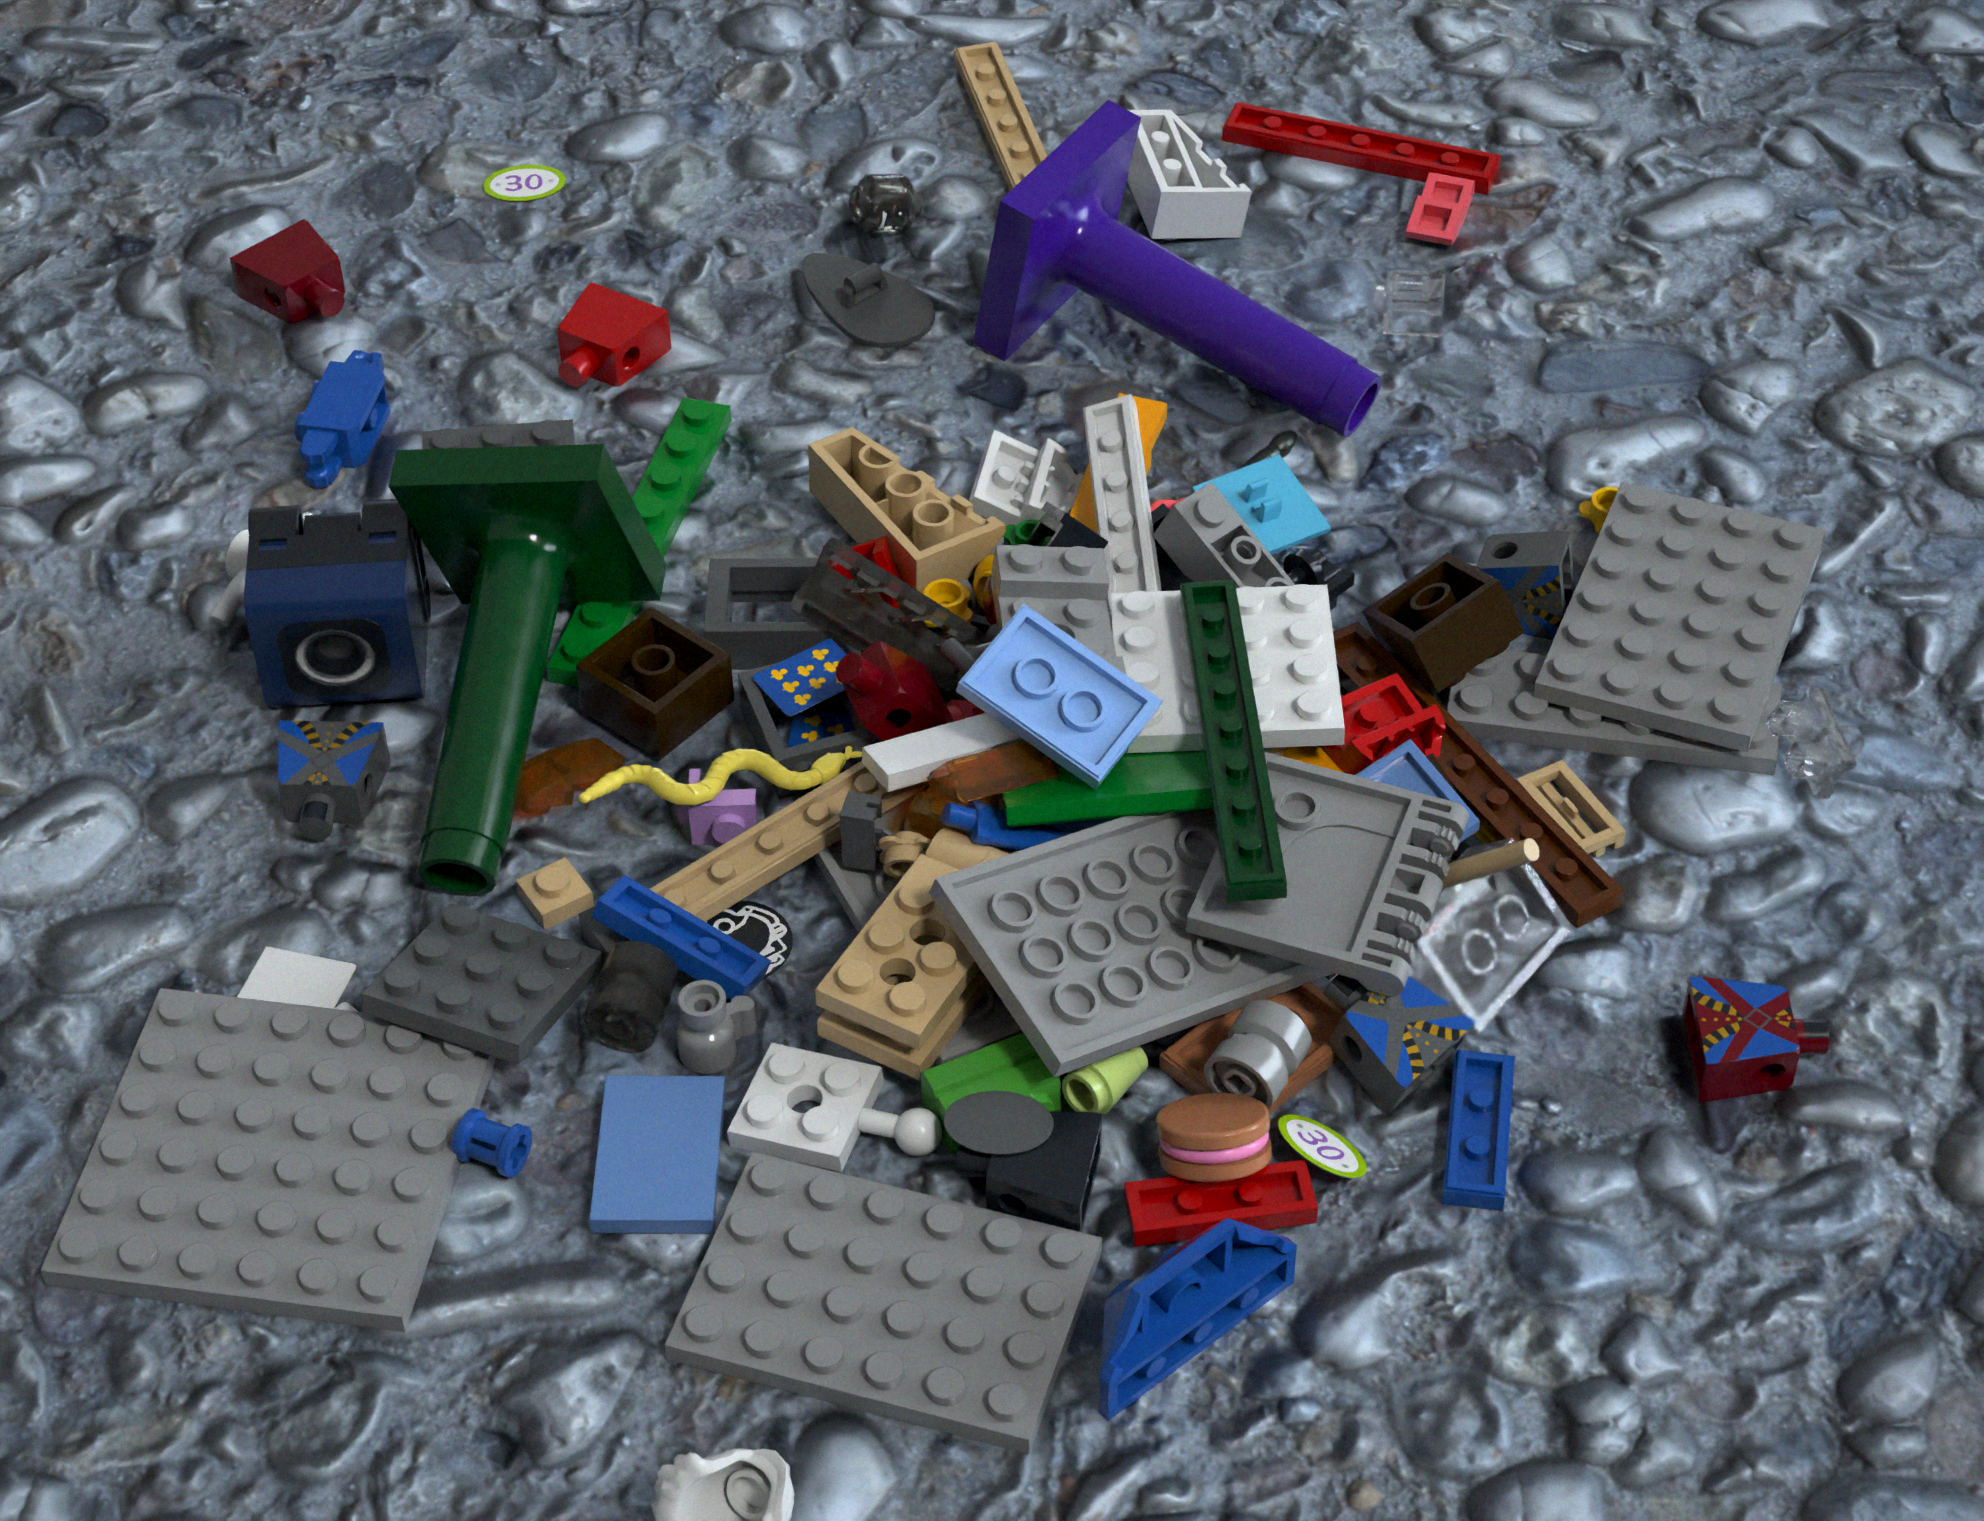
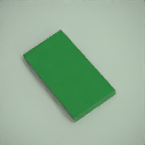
(1133, 787)

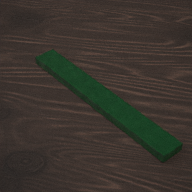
(1232, 743)

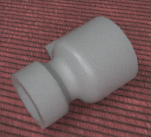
(711, 1027)

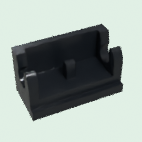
(1064, 530)

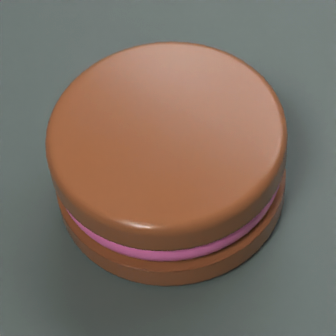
(1214, 1137)

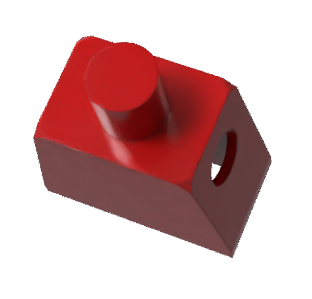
(610, 337)

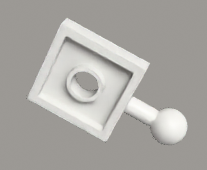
(829, 1131)

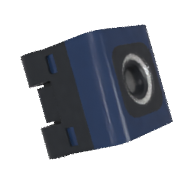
(337, 605)

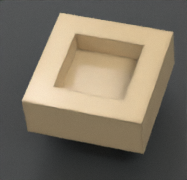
(555, 893)

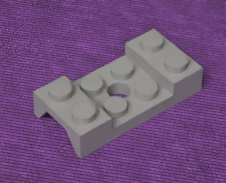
(1060, 585)

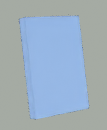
(1059, 696)

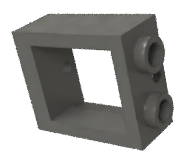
(758, 580)
(758, 713)

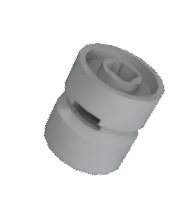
(1259, 1053)

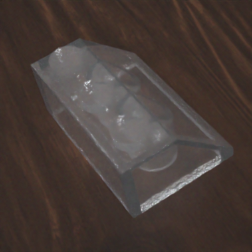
(1488, 939)

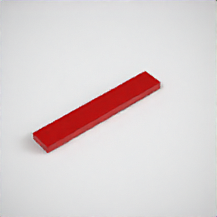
(1357, 146)

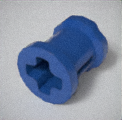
(492, 1142)

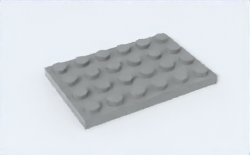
(1681, 616)
(1095, 938)
(887, 1301)

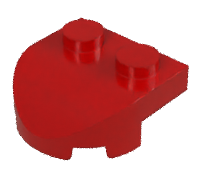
(1381, 720)

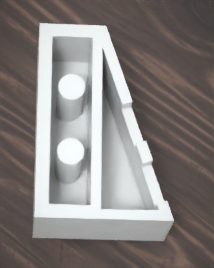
(1179, 185)

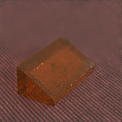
(992, 772)

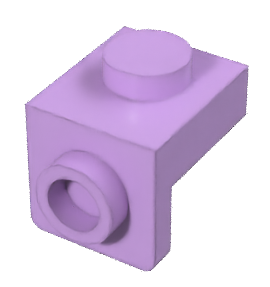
(722, 817)

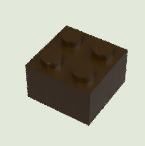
(1444, 621)
(655, 682)

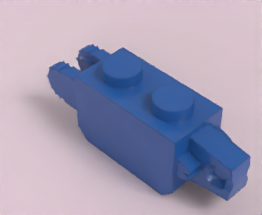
(342, 417)

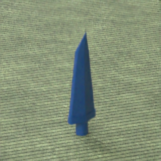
(989, 826)

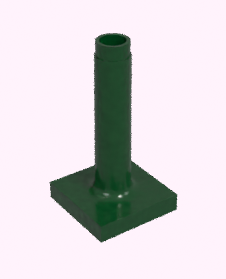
(513, 542)

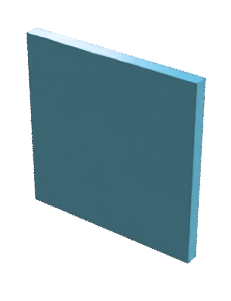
(1272, 503)

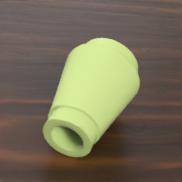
(1104, 1082)

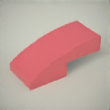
(1441, 209)

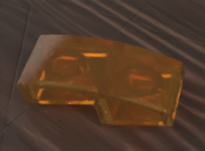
(552, 775)

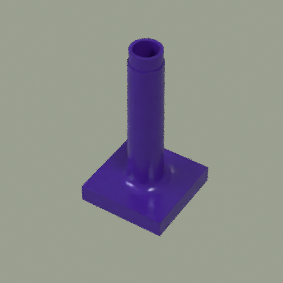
(1065, 235)

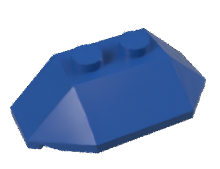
(1187, 1305)

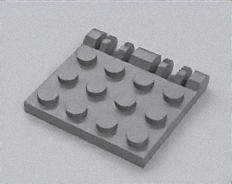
(1345, 876)

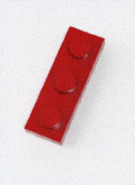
(1180, 1208)

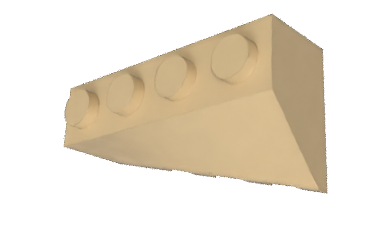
(878, 498)

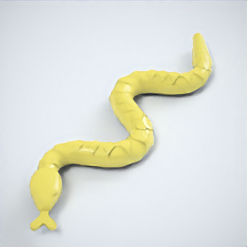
(718, 773)

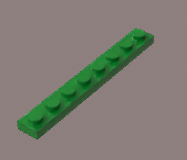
(662, 503)

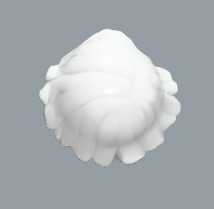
(725, 1487)

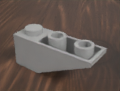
(1215, 543)

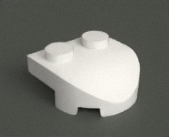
(1019, 480)

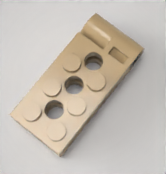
(907, 972)

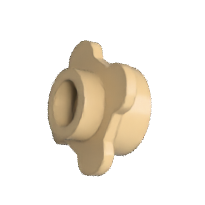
(902, 851)

